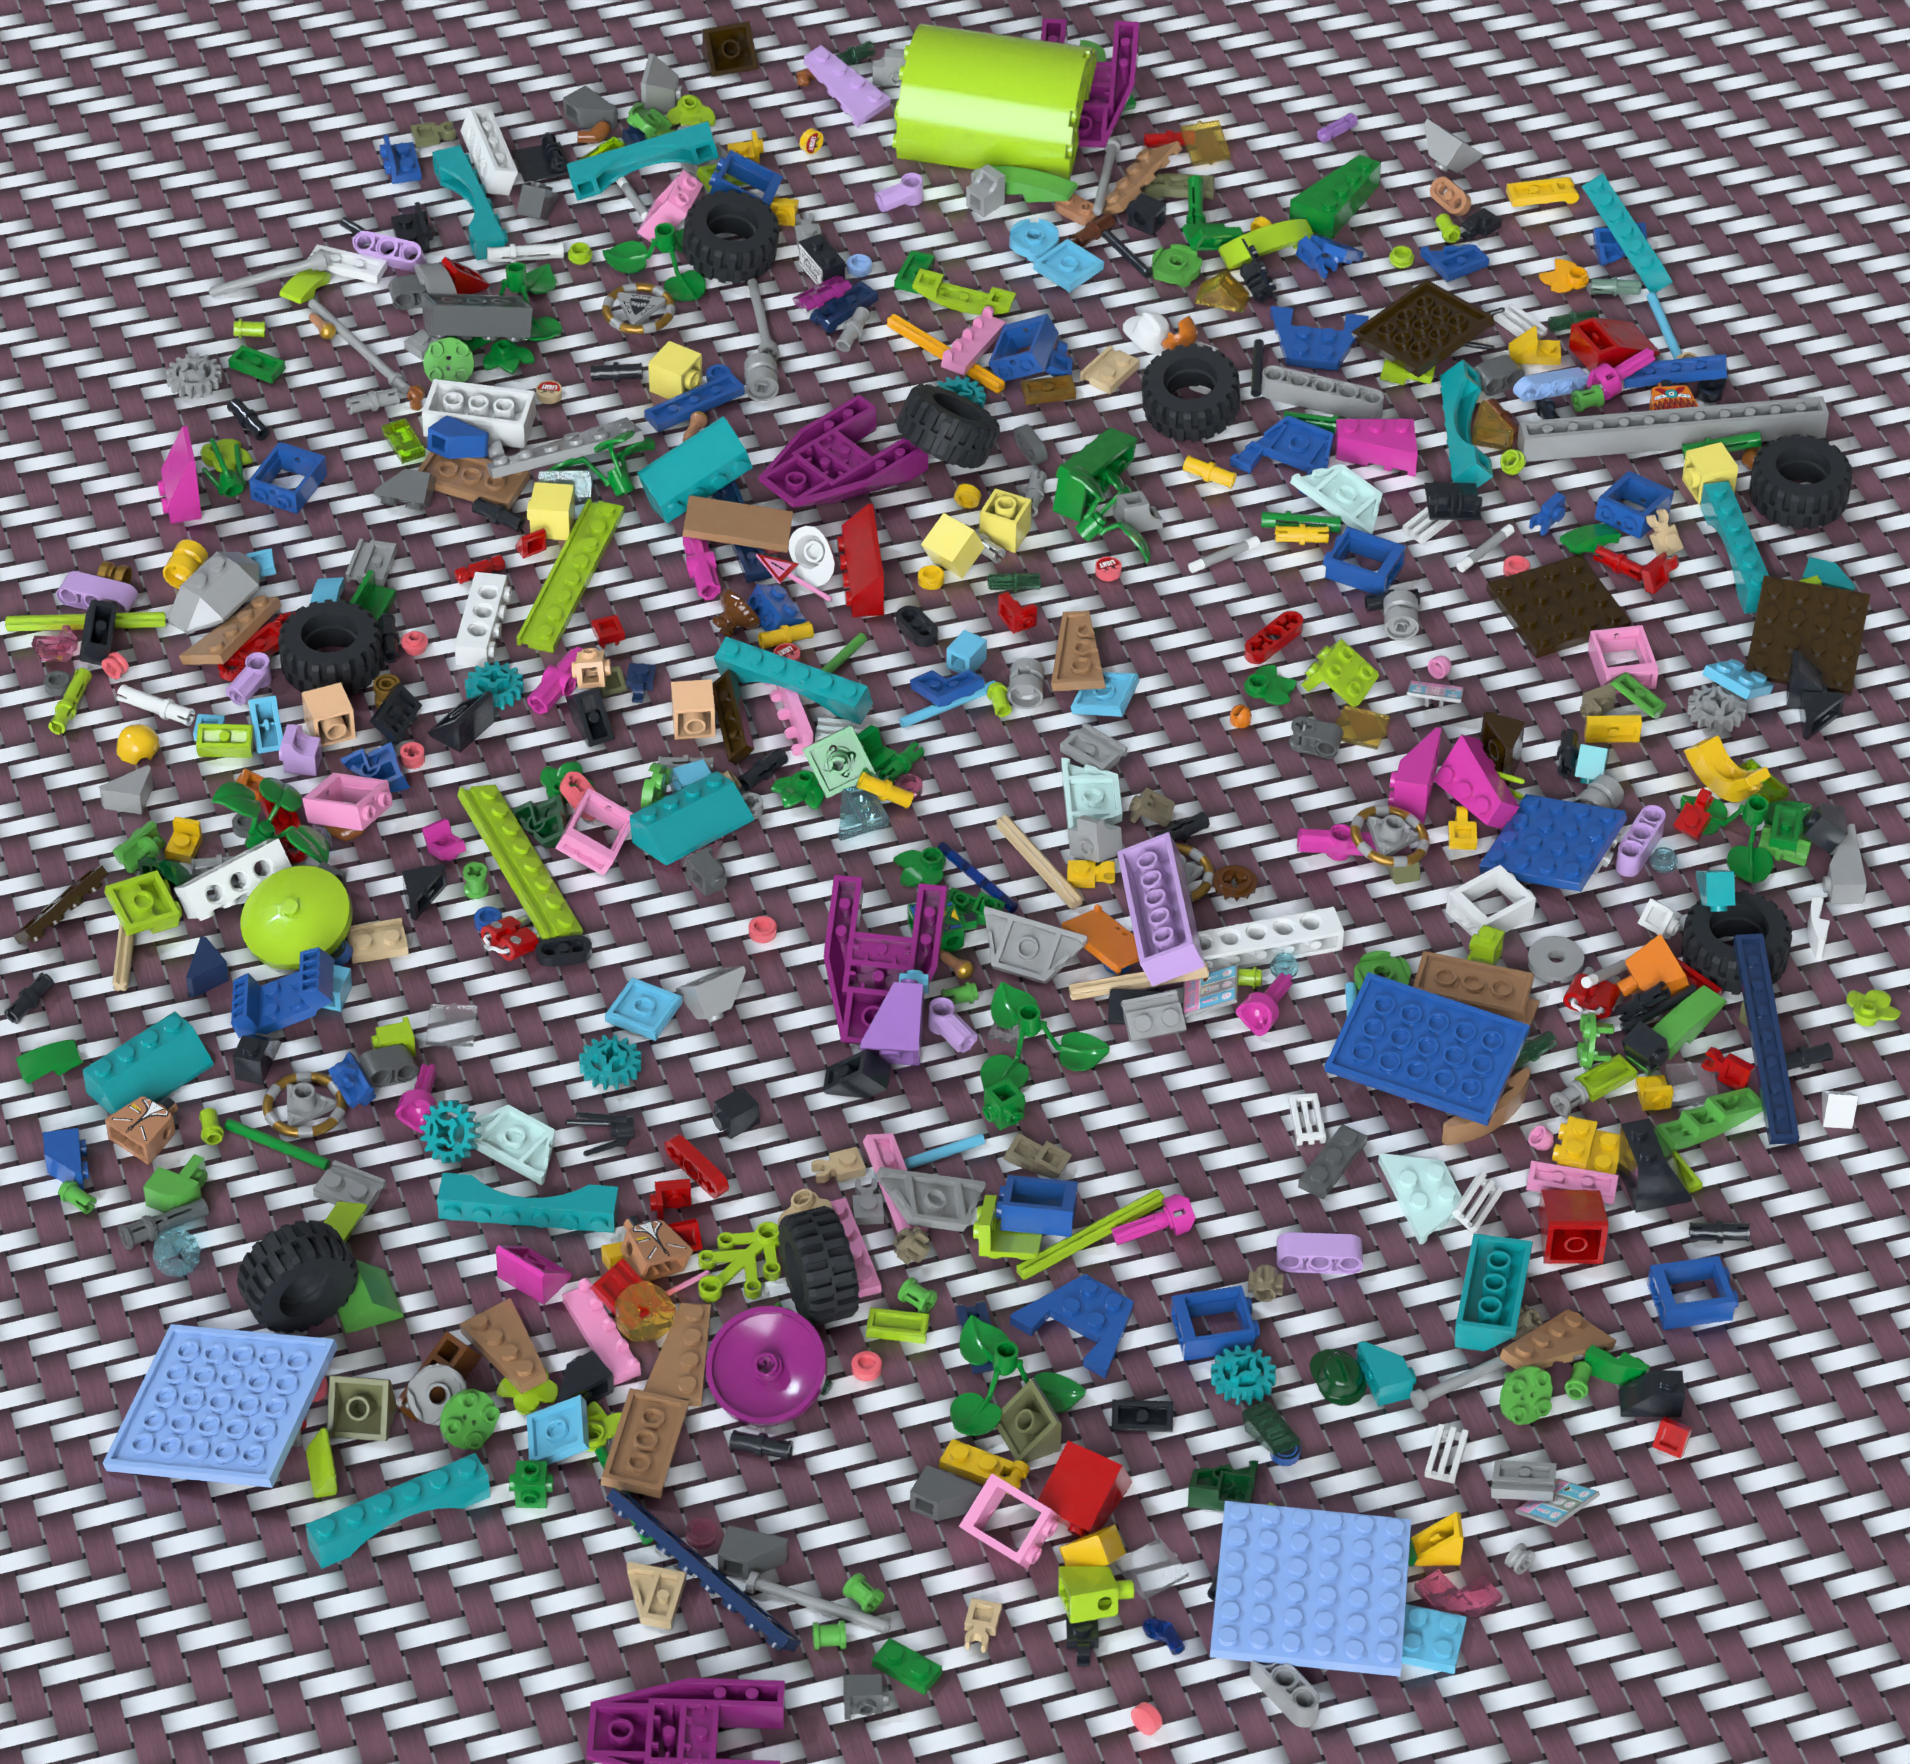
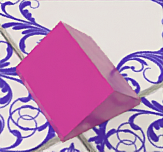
(530, 1272)

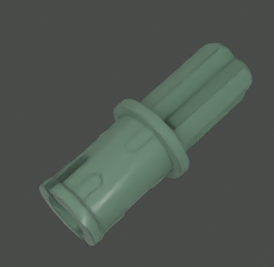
(1615, 286)

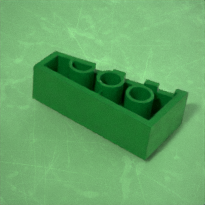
(1337, 196)
(1108, 451)

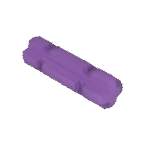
(1337, 127)

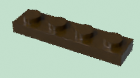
(732, 717)
(67, 900)

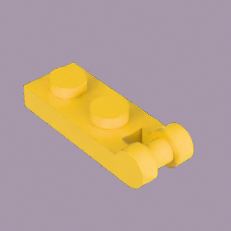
(1542, 192)
(979, 1464)

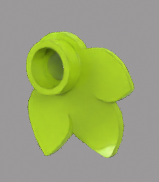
(690, 115)
(226, 448)
(1871, 1007)
(531, 1399)
(600, 1426)

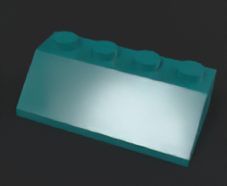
(694, 469)
(690, 818)
(148, 1065)
(1492, 1291)

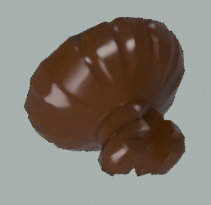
(735, 613)

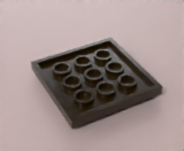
(1422, 328)
(1557, 605)
(1811, 619)

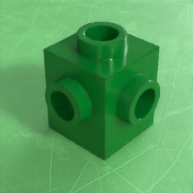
(1003, 1104)
(531, 1484)

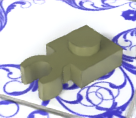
(430, 134)

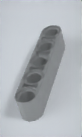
(1321, 393)

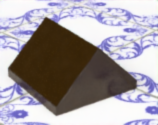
(729, 49)
(1502, 741)

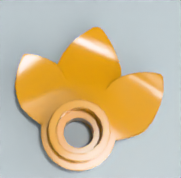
(1565, 277)

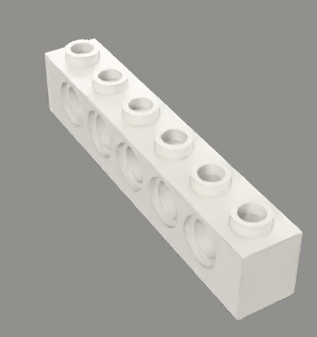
(1262, 940)

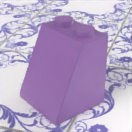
(897, 1027)

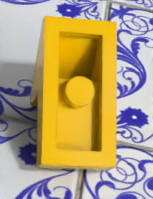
(1529, 350)

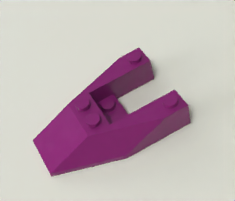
(1111, 81)
(828, 466)
(867, 964)
(681, 1720)

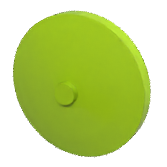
(295, 913)

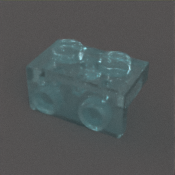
(579, 478)

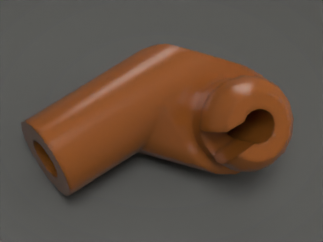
(803, 77)
(596, 134)
(415, 396)
(1748, 457)
(343, 833)

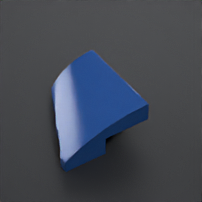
(1607, 247)
(378, 764)

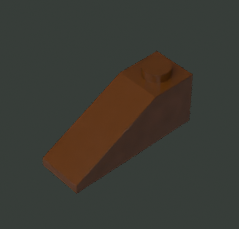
(448, 1352)

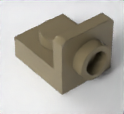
(1598, 701)
(1151, 806)

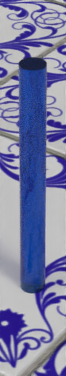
(977, 877)

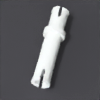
(527, 252)
(164, 707)

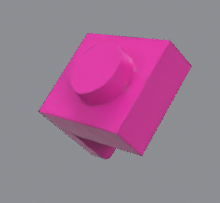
(441, 841)

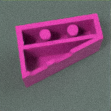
(1377, 442)
(1475, 783)

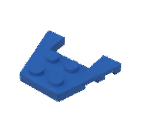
(1314, 346)
(1291, 443)
(1088, 1310)

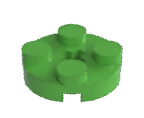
(650, 122)
(1165, 266)
(655, 788)
(1382, 962)

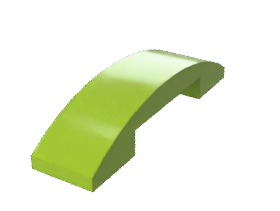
(1265, 240)
(960, 298)

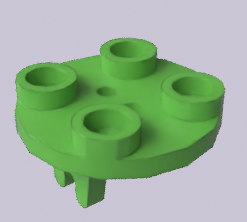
(436, 360)
(1590, 1030)
(1516, 1397)
(476, 1407)

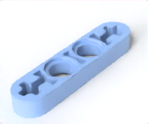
(1550, 384)

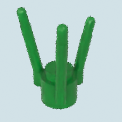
(230, 482)

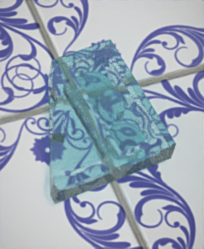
(860, 813)

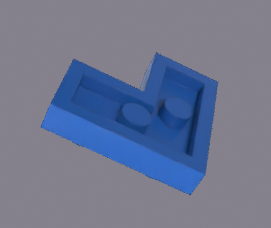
(1337, 251)
(945, 691)

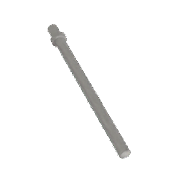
(395, 379)

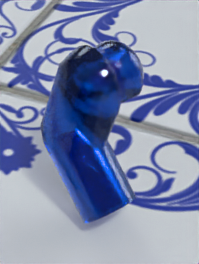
(1164, 1632)

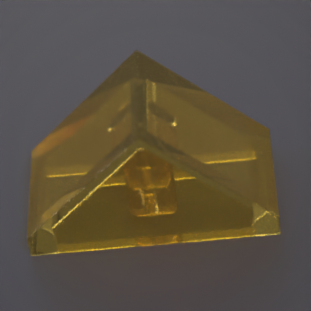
(1223, 292)
(1491, 429)

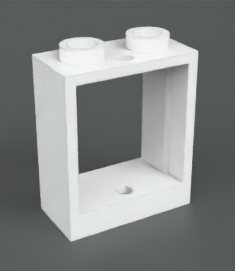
(1471, 919)

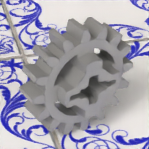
(194, 375)
(1716, 708)

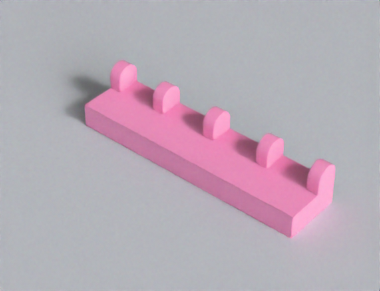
(973, 343)
(795, 713)
(601, 1332)

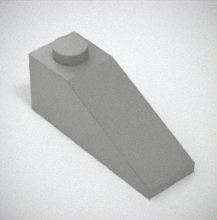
(1846, 873)

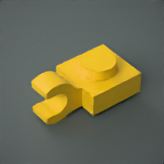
(1461, 832)
(1085, 873)

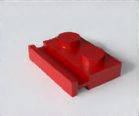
(614, 1282)

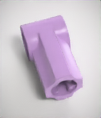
(907, 192)
(254, 676)
(946, 1022)

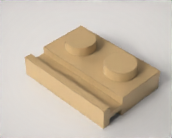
(1110, 369)
(377, 940)

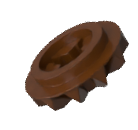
(1243, 876)

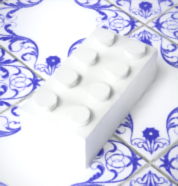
(497, 410)

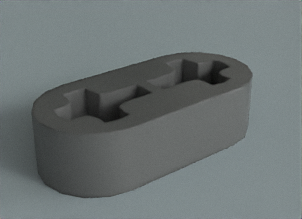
(1030, 444)

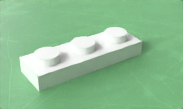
(353, 264)

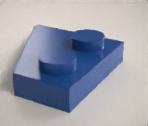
(1455, 260)

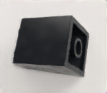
(1650, 1168)

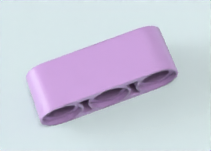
(381, 244)
(81, 588)
(1640, 840)
(1319, 1253)

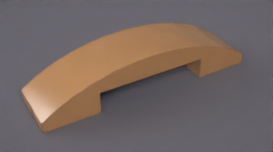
(1462, 1130)

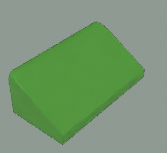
(1639, 695)

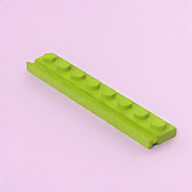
(570, 576)
(519, 862)

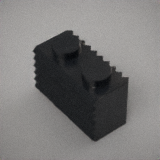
(98, 632)

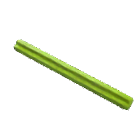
(76, 621)
(1090, 1234)

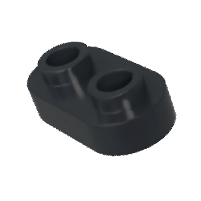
(1711, 390)
(917, 626)
(563, 951)

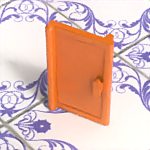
(1107, 938)

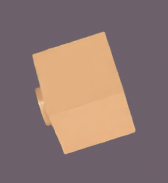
(693, 709)
(329, 714)

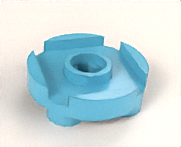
(1033, 238)

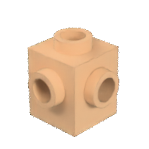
(591, 668)

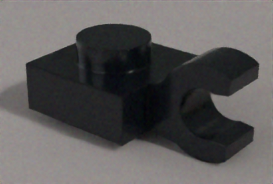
(1482, 223)
(1082, 1637)

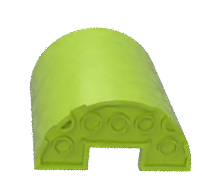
(991, 100)

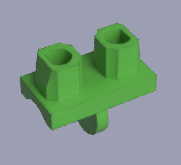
(143, 842)
(1798, 857)

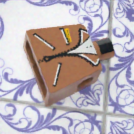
(143, 1127)
(654, 1249)

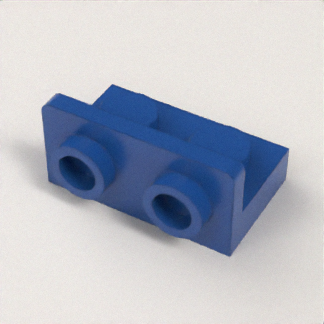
(400, 161)

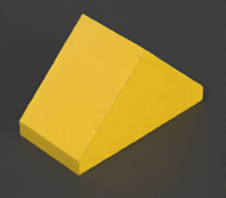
(1440, 1543)
(1094, 1549)

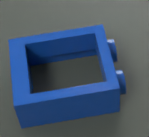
(747, 172)
(1041, 338)
(286, 458)
(1639, 491)
(1369, 546)
(1037, 1205)
(1209, 1303)
(1695, 1312)

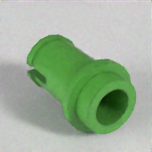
(961, 994)
(70, 1192)
(1577, 1386)

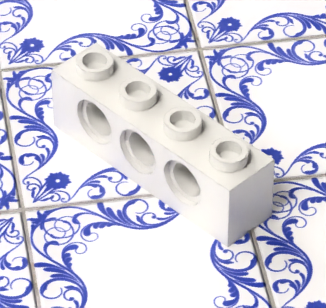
(489, 151)
(482, 619)
(194, 892)

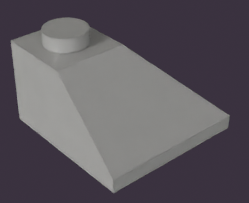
(659, 86)
(1448, 149)
(712, 993)

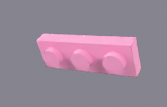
(1551, 1176)

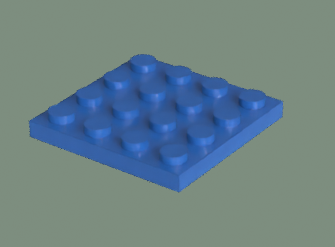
(1554, 842)

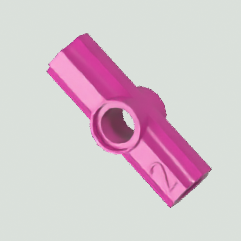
(702, 567)
(555, 682)
(1333, 842)

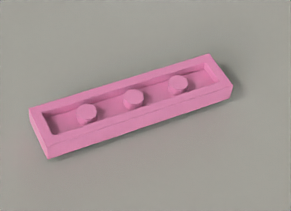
(885, 1153)
(866, 1275)

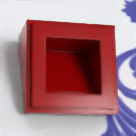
(531, 543)

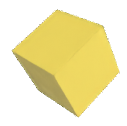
(674, 370)
(1707, 466)
(552, 509)
(1006, 519)
(953, 545)

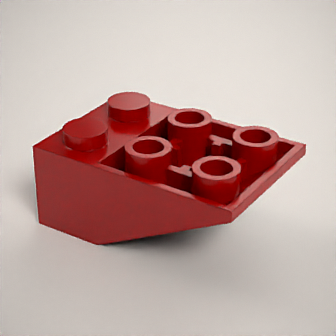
(1607, 341)

